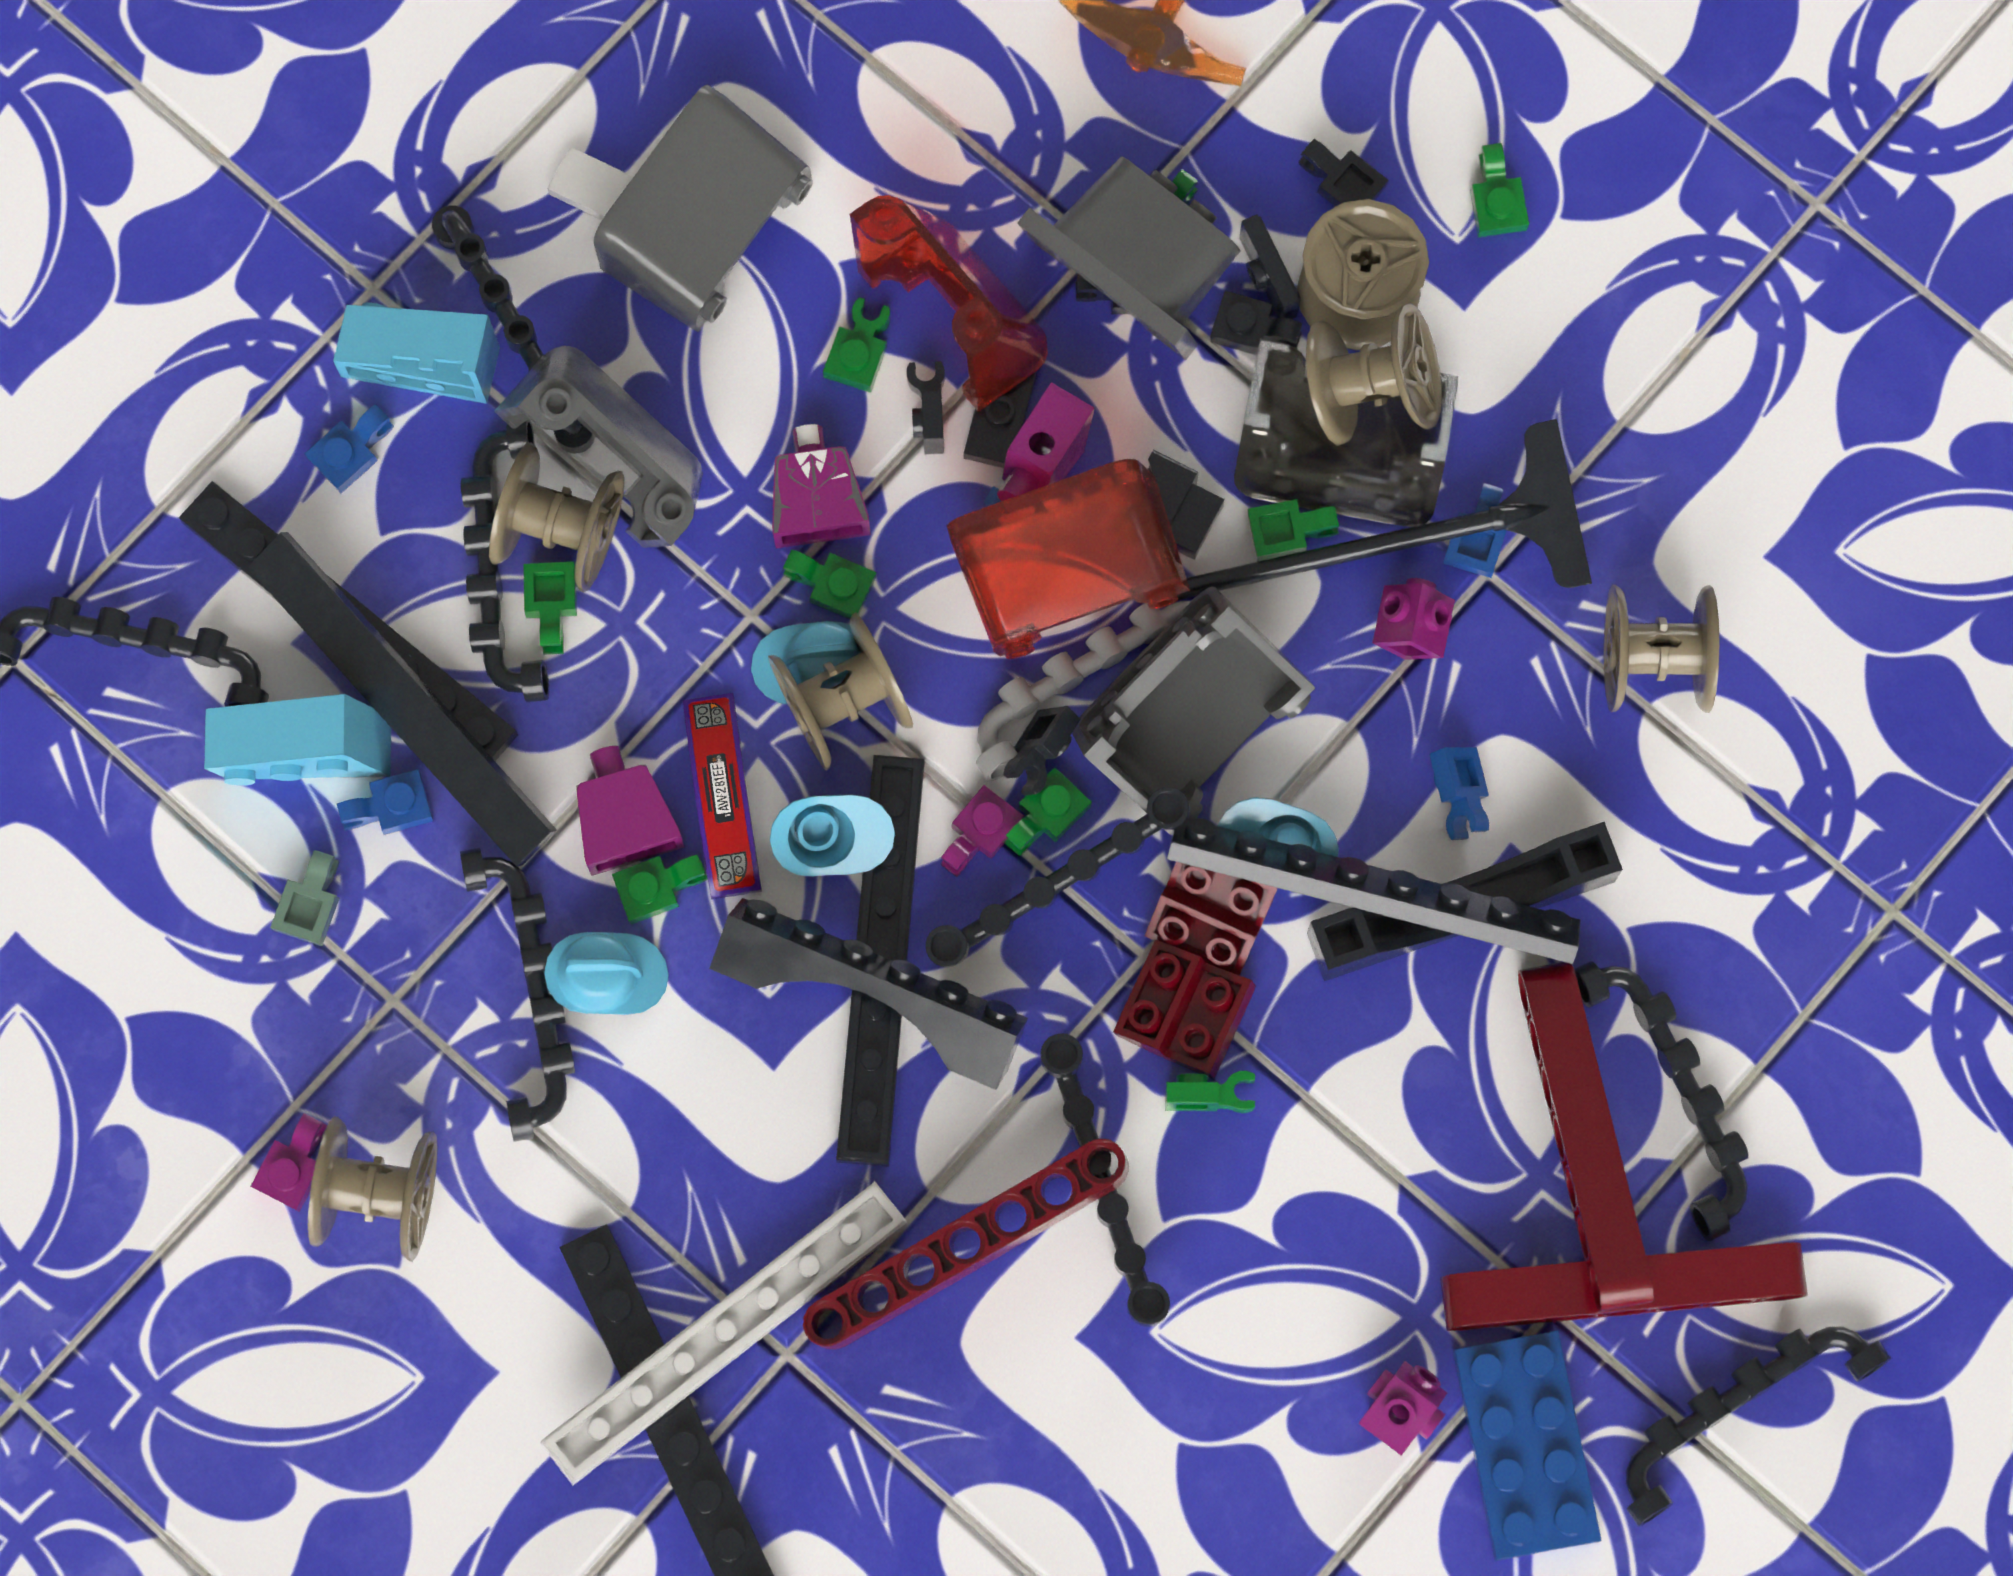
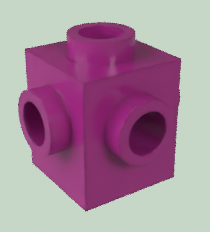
(1414, 620)
(1404, 1406)

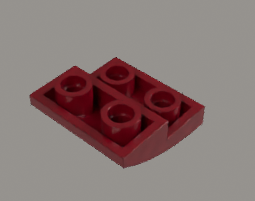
(1211, 915)
(1184, 1009)

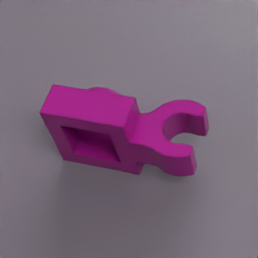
(981, 827)
(290, 1170)

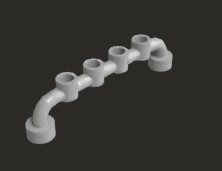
(1061, 677)

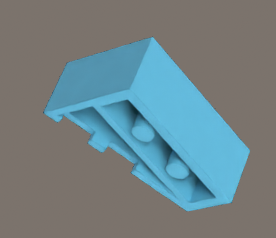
(418, 350)
(297, 740)

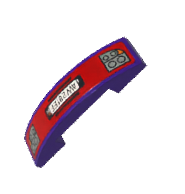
(721, 796)

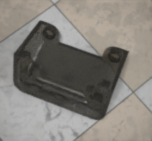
(1380, 475)

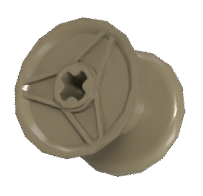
(1361, 269)
(1374, 374)
(556, 517)
(1661, 648)
(864, 685)
(372, 1188)

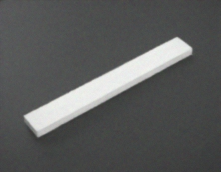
(723, 1333)

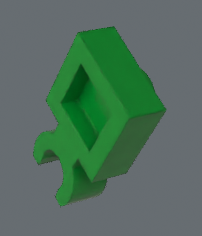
(857, 352)

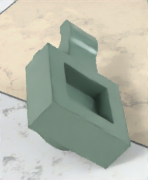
(307, 908)

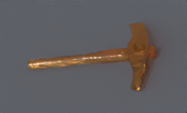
(1153, 40)

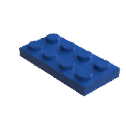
(1526, 1446)

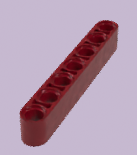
(1585, 1137)
(940, 1244)
(1678, 1283)

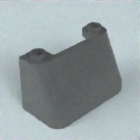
(698, 207)
(572, 387)
(1189, 702)

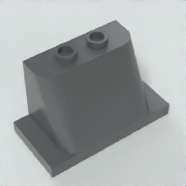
(1140, 248)

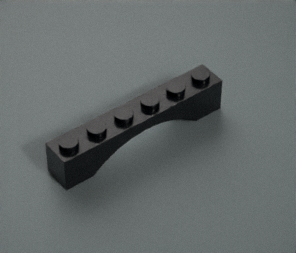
(1534, 879)
(967, 1031)

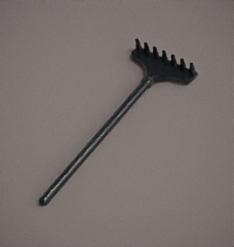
(1539, 509)

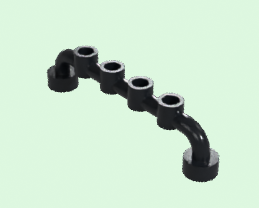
(456, 232)
(486, 585)
(158, 640)
(1166, 810)
(546, 1012)
(1698, 1103)
(1147, 1301)
(1711, 1407)

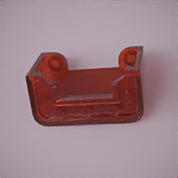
(989, 324)
(1068, 553)

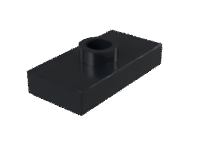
(1267, 268)
(998, 424)

